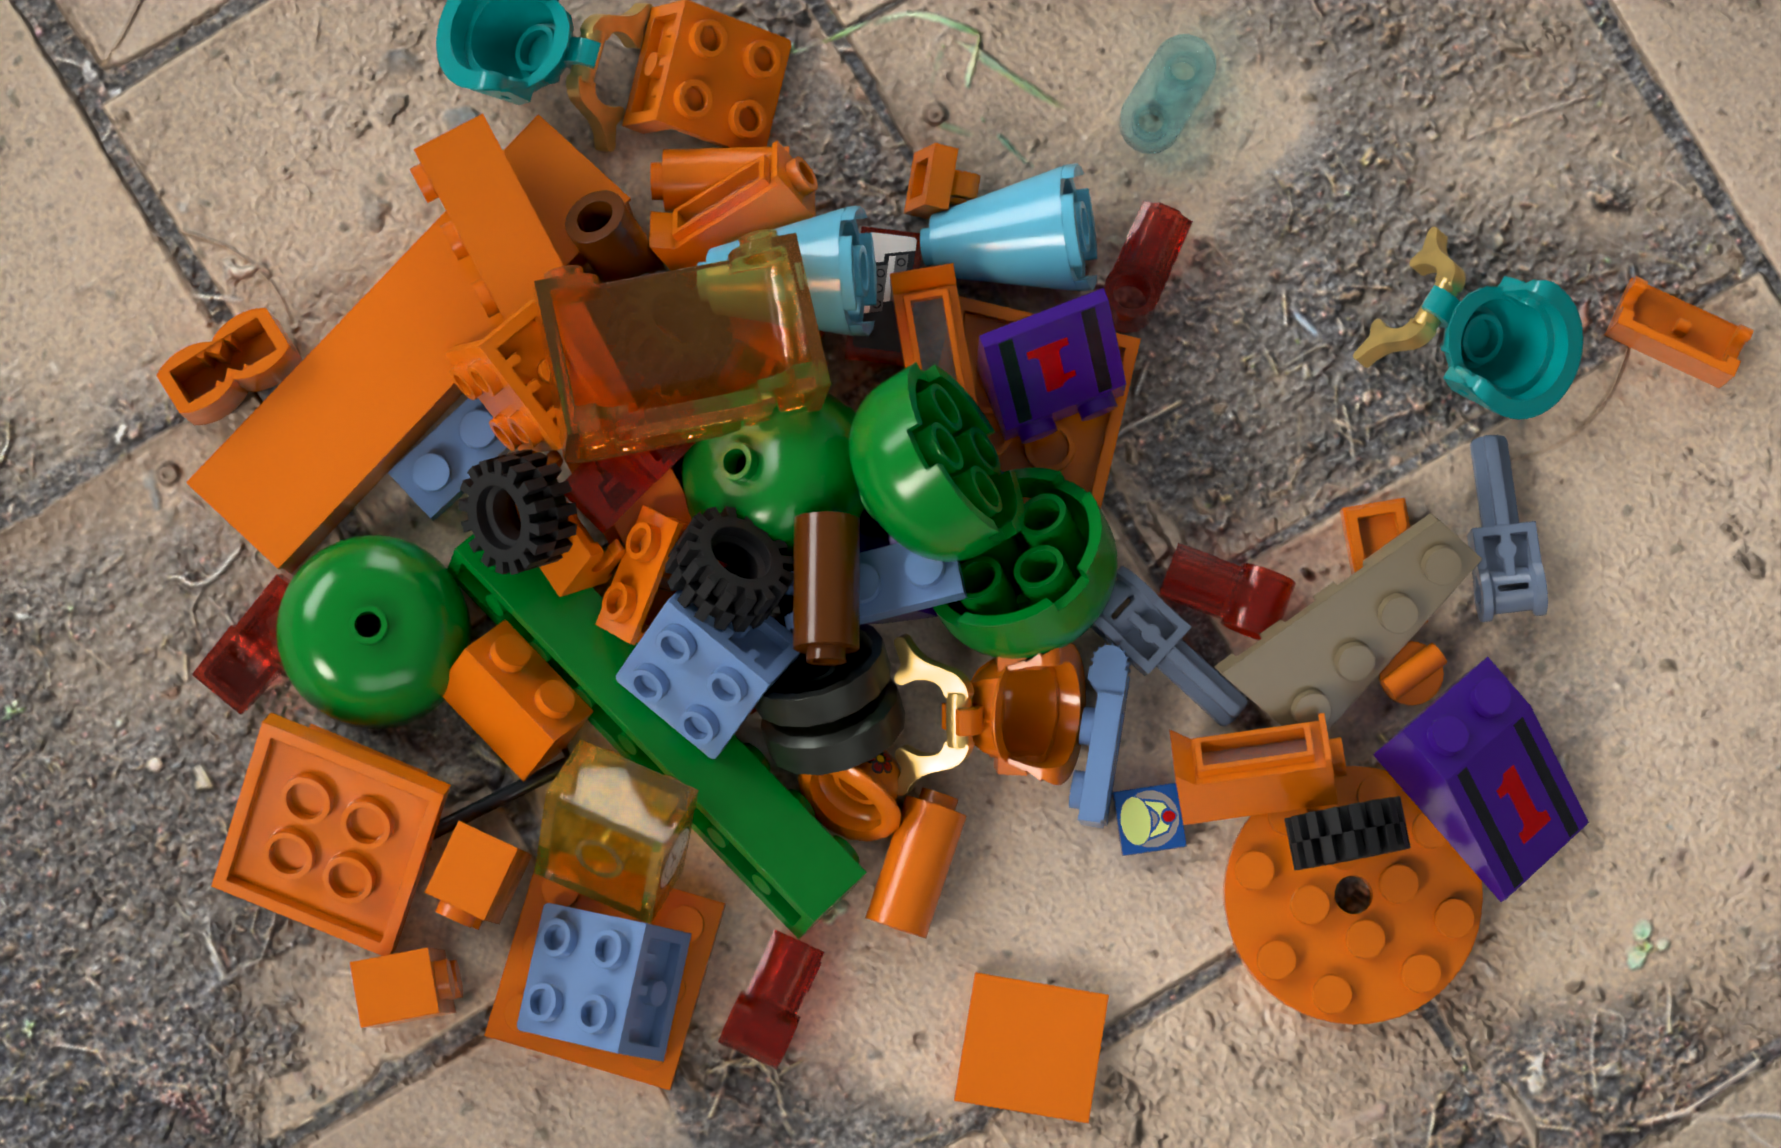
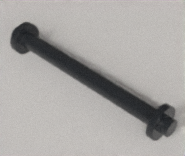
(501, 796)

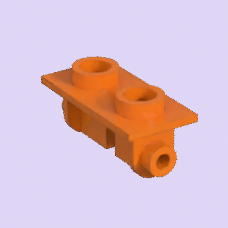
(635, 591)

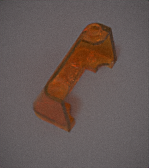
(680, 350)

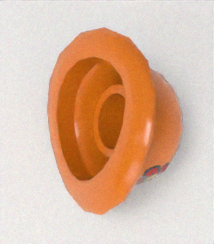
(857, 800)

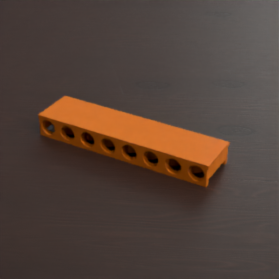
(377, 375)

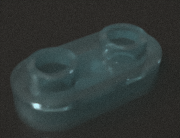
(1166, 96)

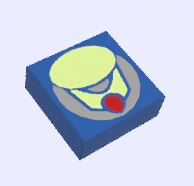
(1149, 819)

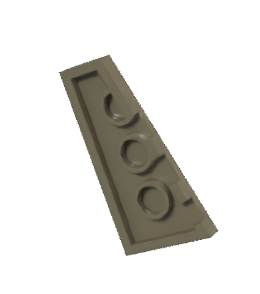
(1353, 628)

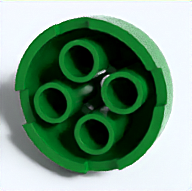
(777, 469)
(931, 469)
(1044, 580)
(402, 667)

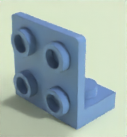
(705, 676)
(603, 982)

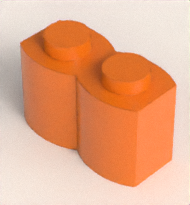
(215, 376)

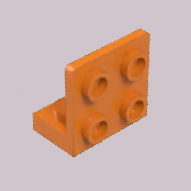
(707, 76)
(511, 381)

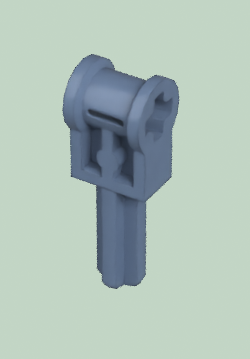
(1511, 566)
(1153, 638)

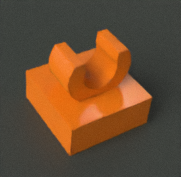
(937, 183)

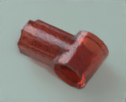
(1146, 262)
(1242, 596)
(767, 1012)

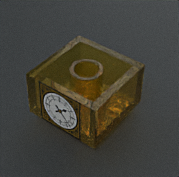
(615, 831)

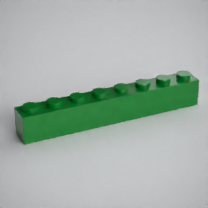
(740, 807)

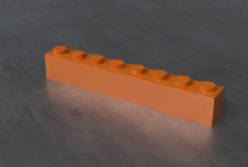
(511, 251)

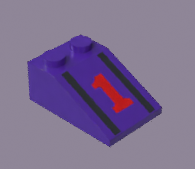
(1052, 367)
(1487, 778)

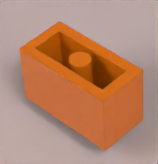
(515, 700)
(476, 877)
(405, 987)

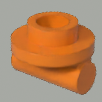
(1414, 674)

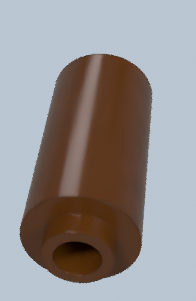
(611, 238)
(826, 586)

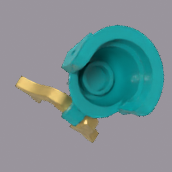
(526, 45)
(1503, 344)

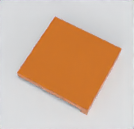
(1031, 1047)

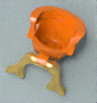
(1012, 709)

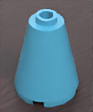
(1019, 234)
(837, 268)

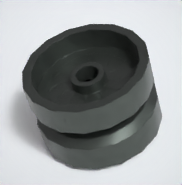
(833, 714)

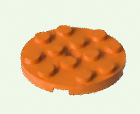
(1342, 963)

